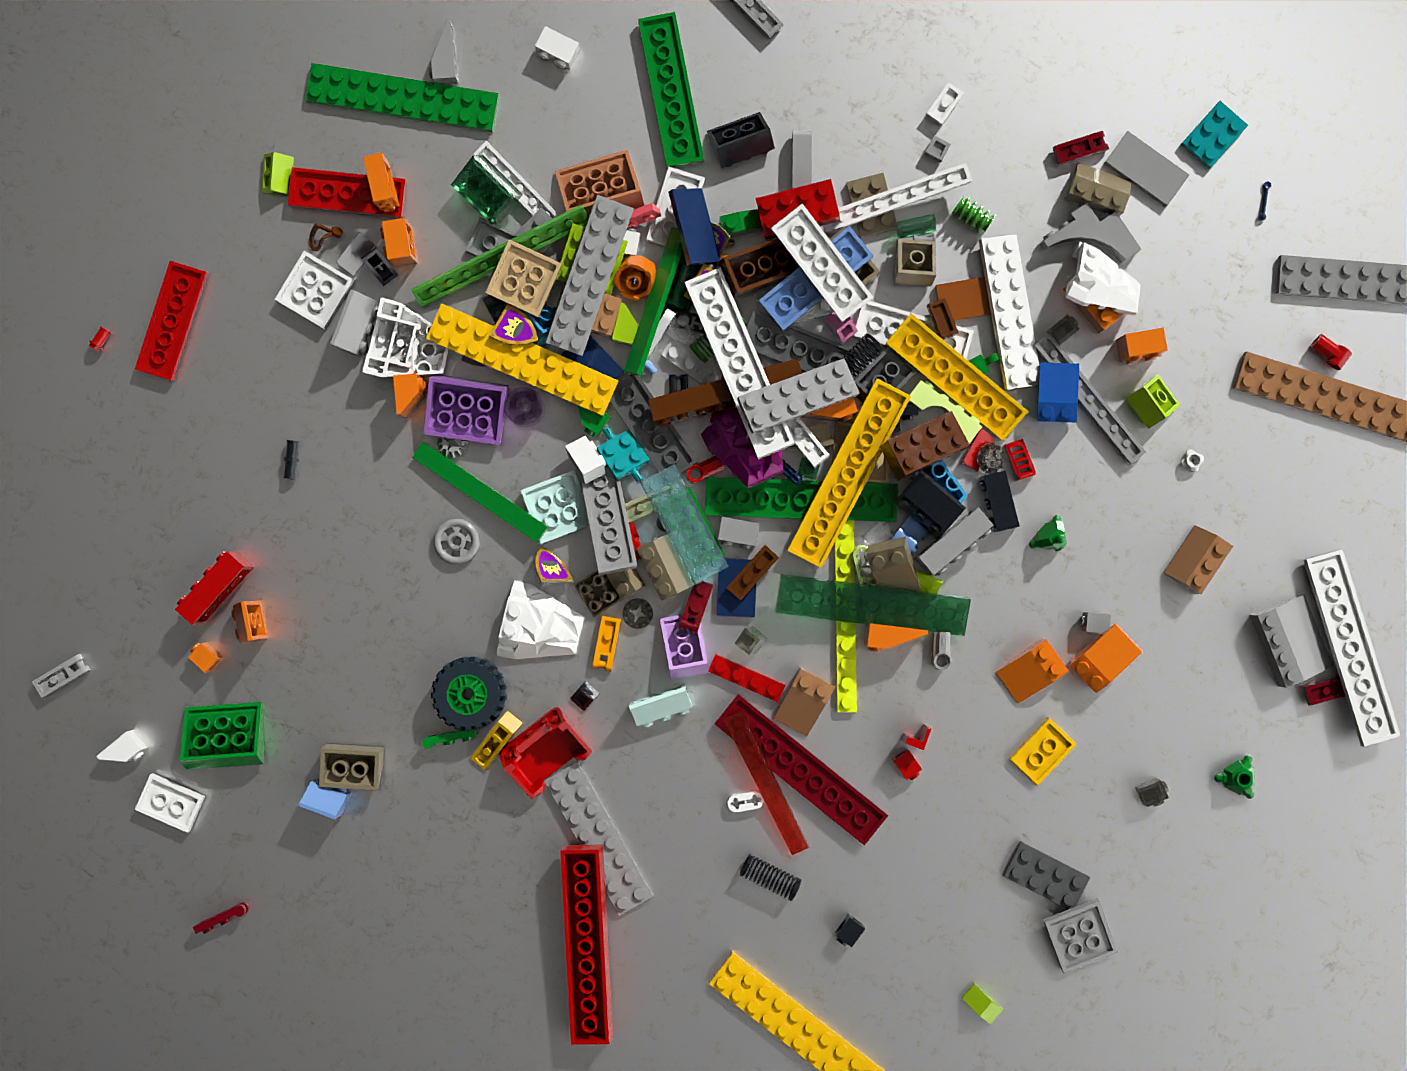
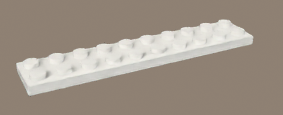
(734, 352)
(1351, 648)

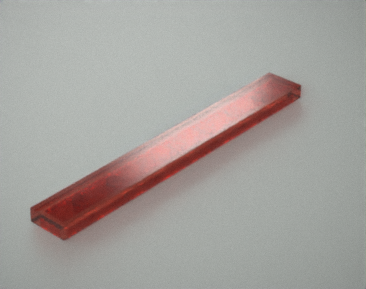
(766, 782)

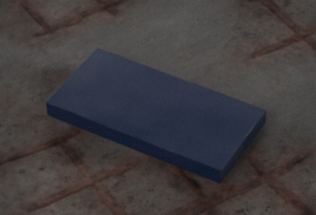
(694, 226)

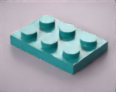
(1214, 134)

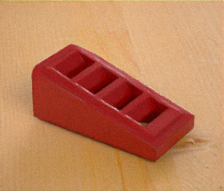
(1031, 470)

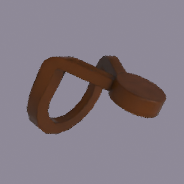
(334, 231)

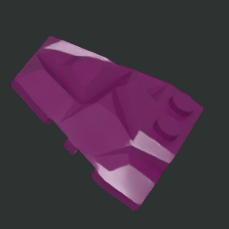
(733, 447)

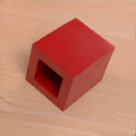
(907, 765)

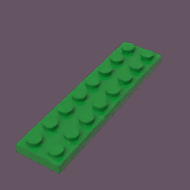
(671, 90)

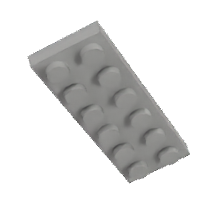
(798, 396)
(609, 524)

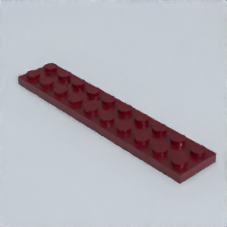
(809, 774)

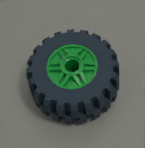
(451, 697)

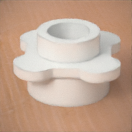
(1198, 459)

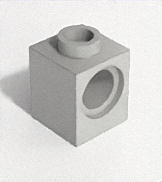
(1095, 622)

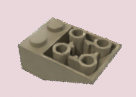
(607, 590)

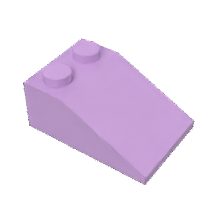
(683, 649)

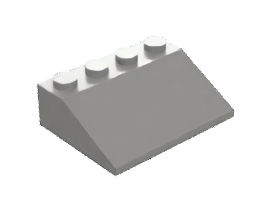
(1291, 641)

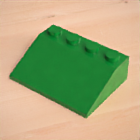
(222, 736)

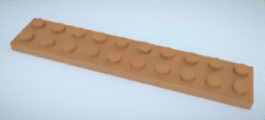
(1323, 395)

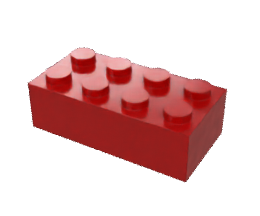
(816, 197)
(214, 587)

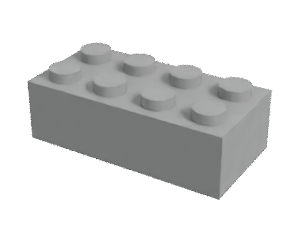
(954, 541)

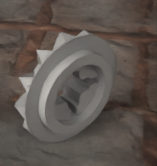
(454, 451)

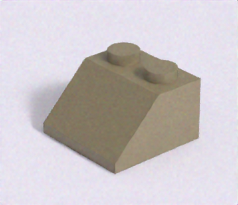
(915, 262)

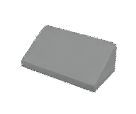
(351, 257)

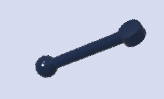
(1266, 186)

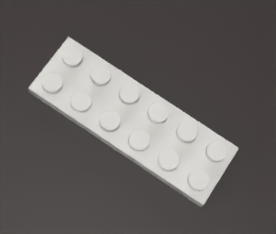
(822, 262)
(883, 321)

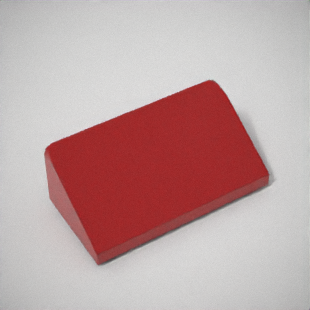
(970, 456)

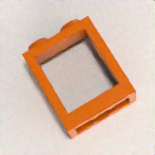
(381, 182)

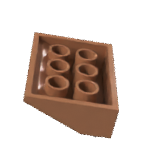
(605, 176)

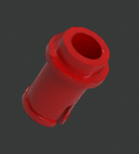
(99, 339)

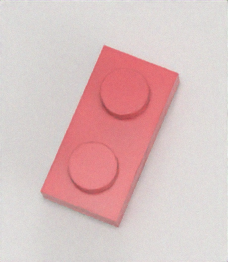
(644, 214)

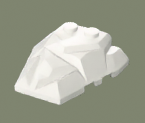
(1101, 282)
(401, 344)
(537, 625)

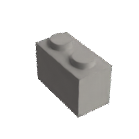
(738, 532)

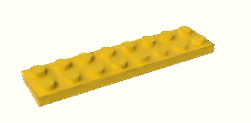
(956, 376)

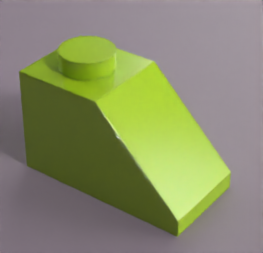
(625, 327)

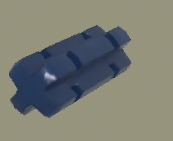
(790, 473)

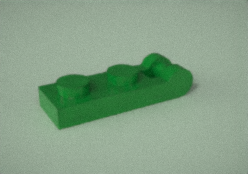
(449, 738)

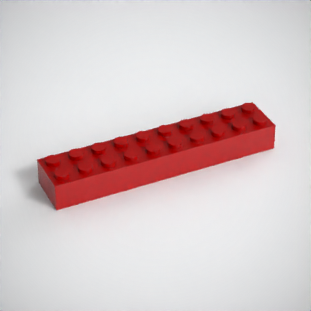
(586, 944)

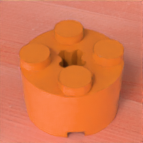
(635, 277)

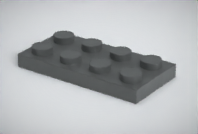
(1046, 876)

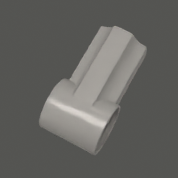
(941, 647)

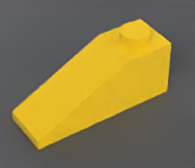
(496, 740)

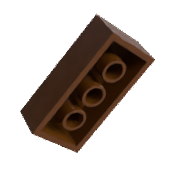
(757, 267)
(924, 446)

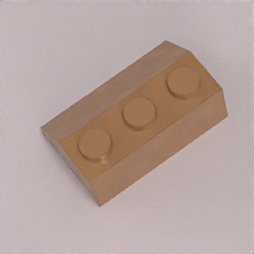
(1198, 559)

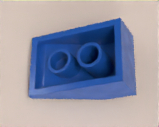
(1058, 392)

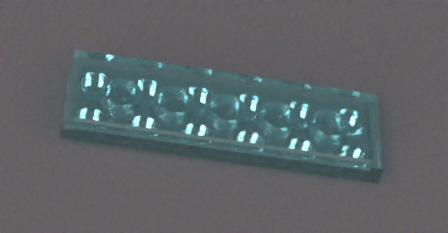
(684, 524)

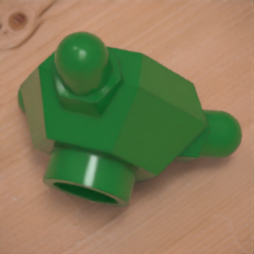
(1050, 536)
(1239, 777)

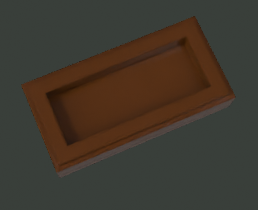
(942, 319)

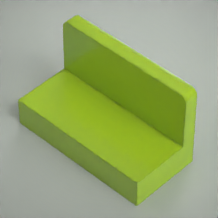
(276, 173)

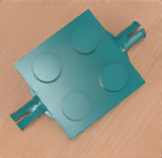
(623, 454)

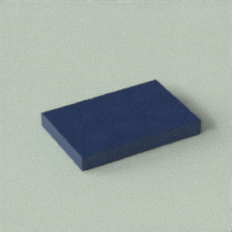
(596, 359)
(727, 602)

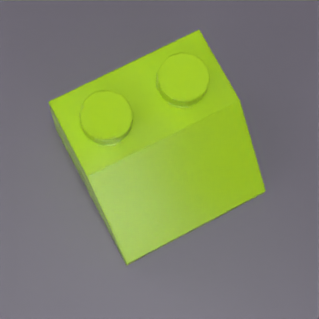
(1153, 401)

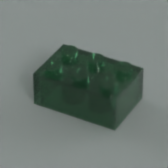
(486, 189)

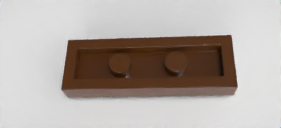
(752, 572)

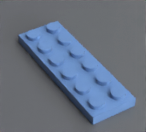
(798, 294)

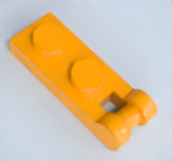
(606, 642)

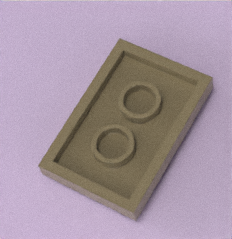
(865, 188)

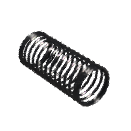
(874, 345)
(795, 888)

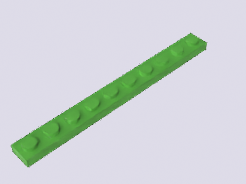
(488, 261)

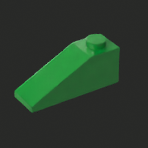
(741, 222)

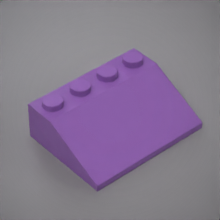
(465, 409)

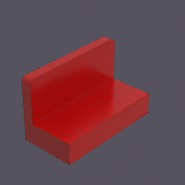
(919, 742)

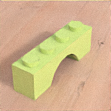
(925, 397)

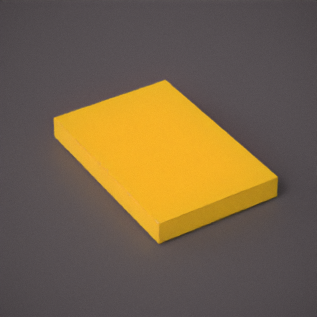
(1042, 751)

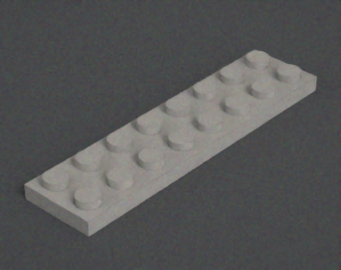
(589, 275)
(1342, 279)
(593, 826)

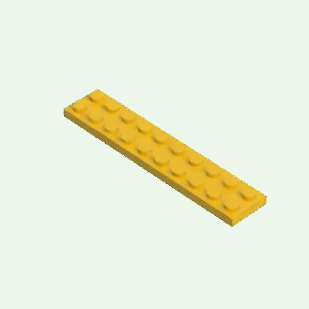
(524, 362)
(848, 473)
(787, 1018)

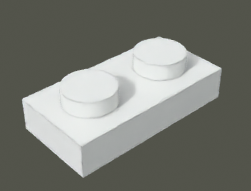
(944, 104)

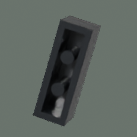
(999, 501)

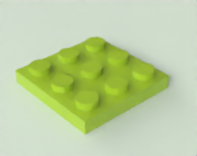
(570, 250)

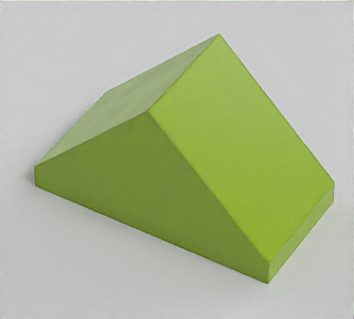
(982, 1004)

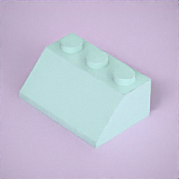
(661, 706)

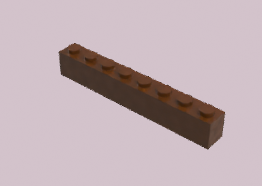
(709, 396)

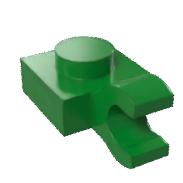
(982, 364)

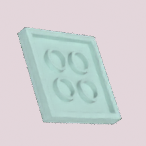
(558, 505)

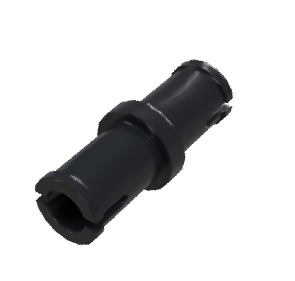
(291, 459)

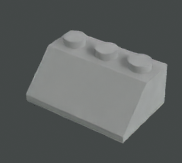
(355, 323)

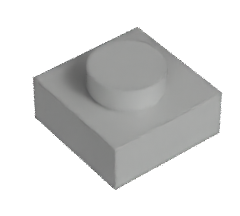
(937, 148)

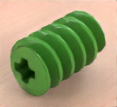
(973, 215)

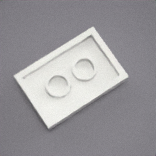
(170, 802)

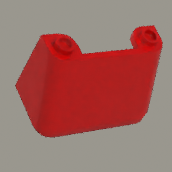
(542, 751)

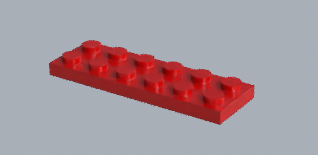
(339, 192)
(171, 320)

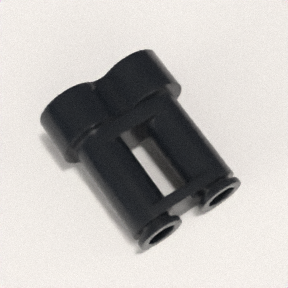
(673, 382)

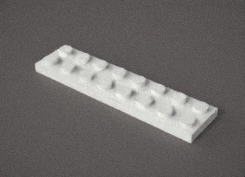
(1010, 311)

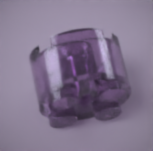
(515, 401)

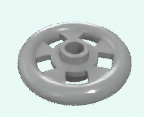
(446, 554)

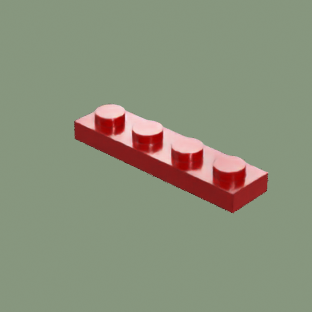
(746, 678)

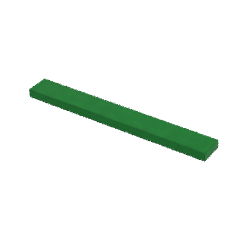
(655, 304)
(480, 492)

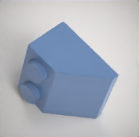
(325, 800)

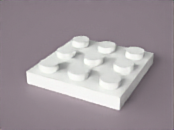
(314, 290)

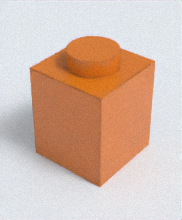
(205, 657)

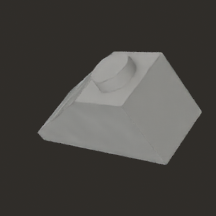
(444, 58)

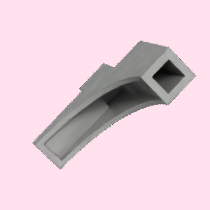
(1085, 227)

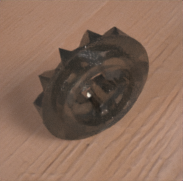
(986, 465)
(629, 617)

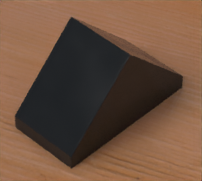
(379, 266)

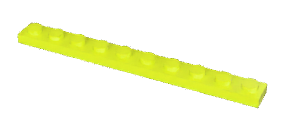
(845, 630)

